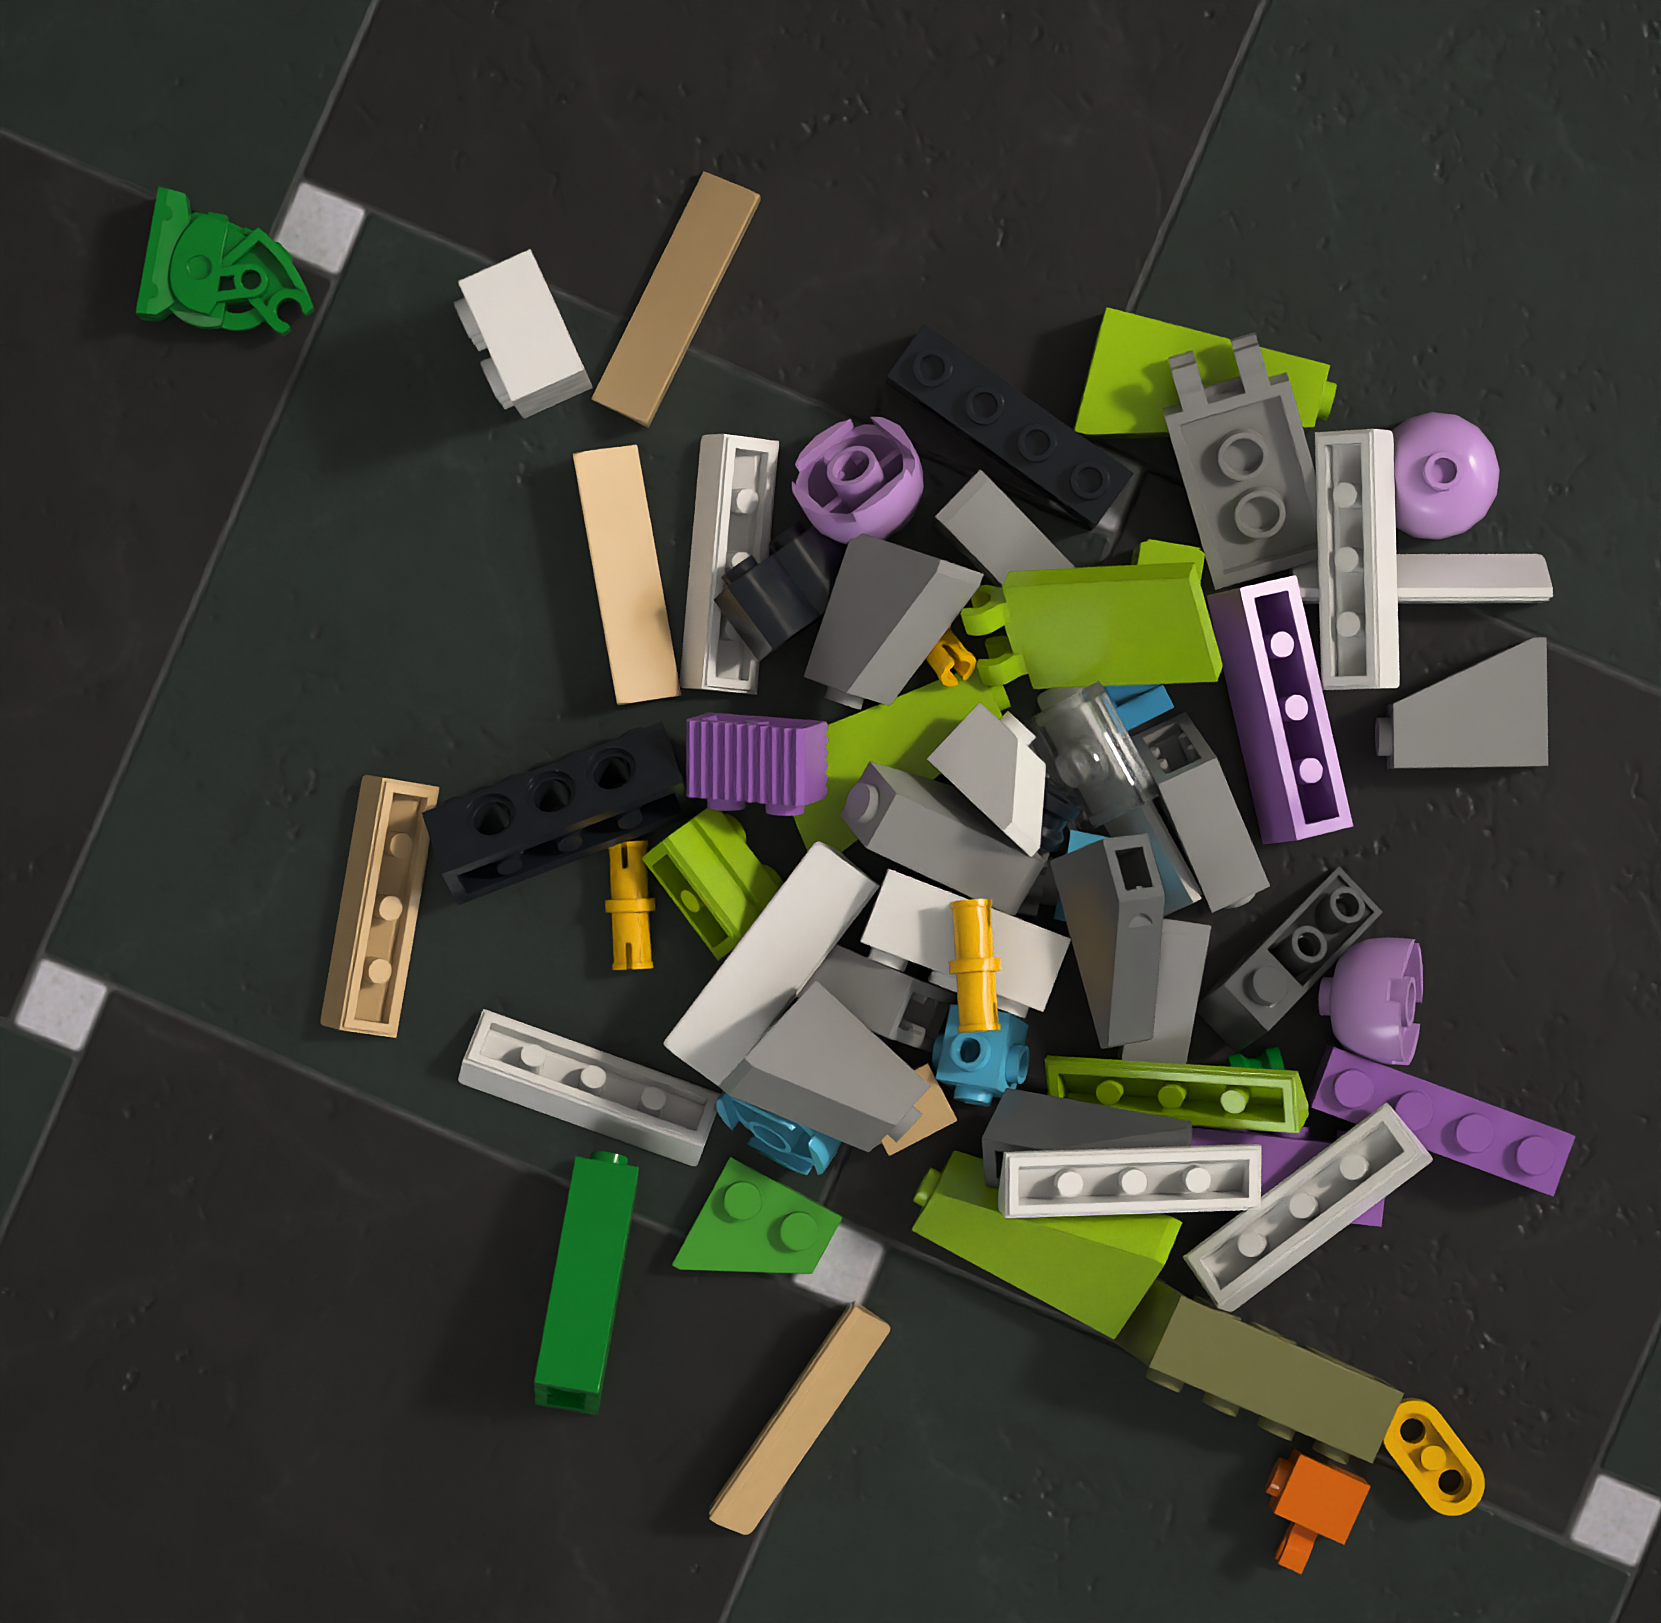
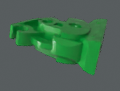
(207, 264)

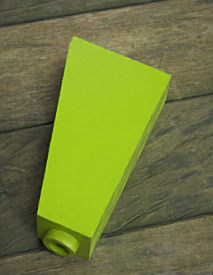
(1134, 380)
(894, 737)
(1078, 1264)

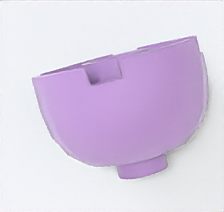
(1442, 475)
(859, 480)
(1376, 999)

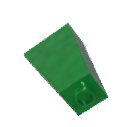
(586, 1283)

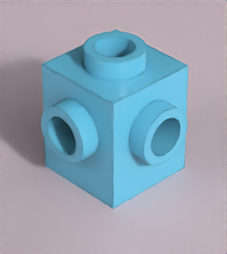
(981, 1062)

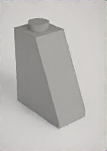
(995, 532)
(884, 619)
(1474, 718)
(1201, 813)
(939, 836)
(1178, 989)
(885, 997)
(829, 1074)

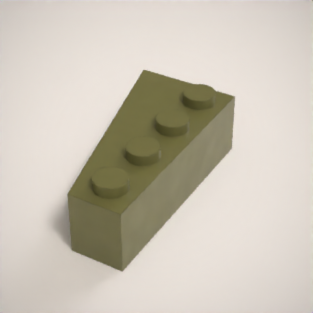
(1261, 1372)

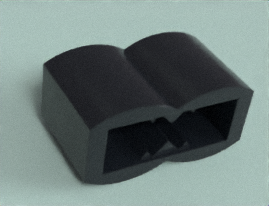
(784, 592)

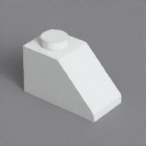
(997, 773)

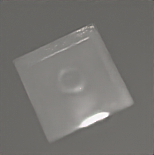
(1091, 757)

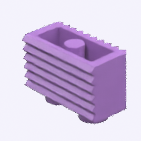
(756, 760)

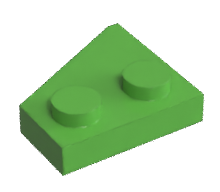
(757, 1226)

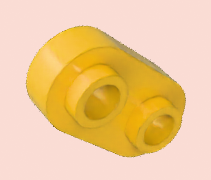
(1431, 1455)

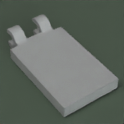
(1244, 467)

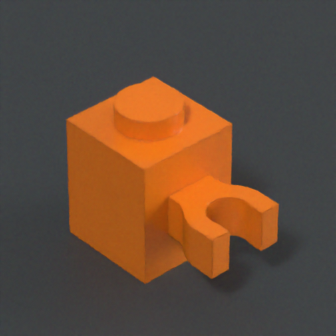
(1315, 1500)

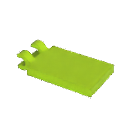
(1096, 627)

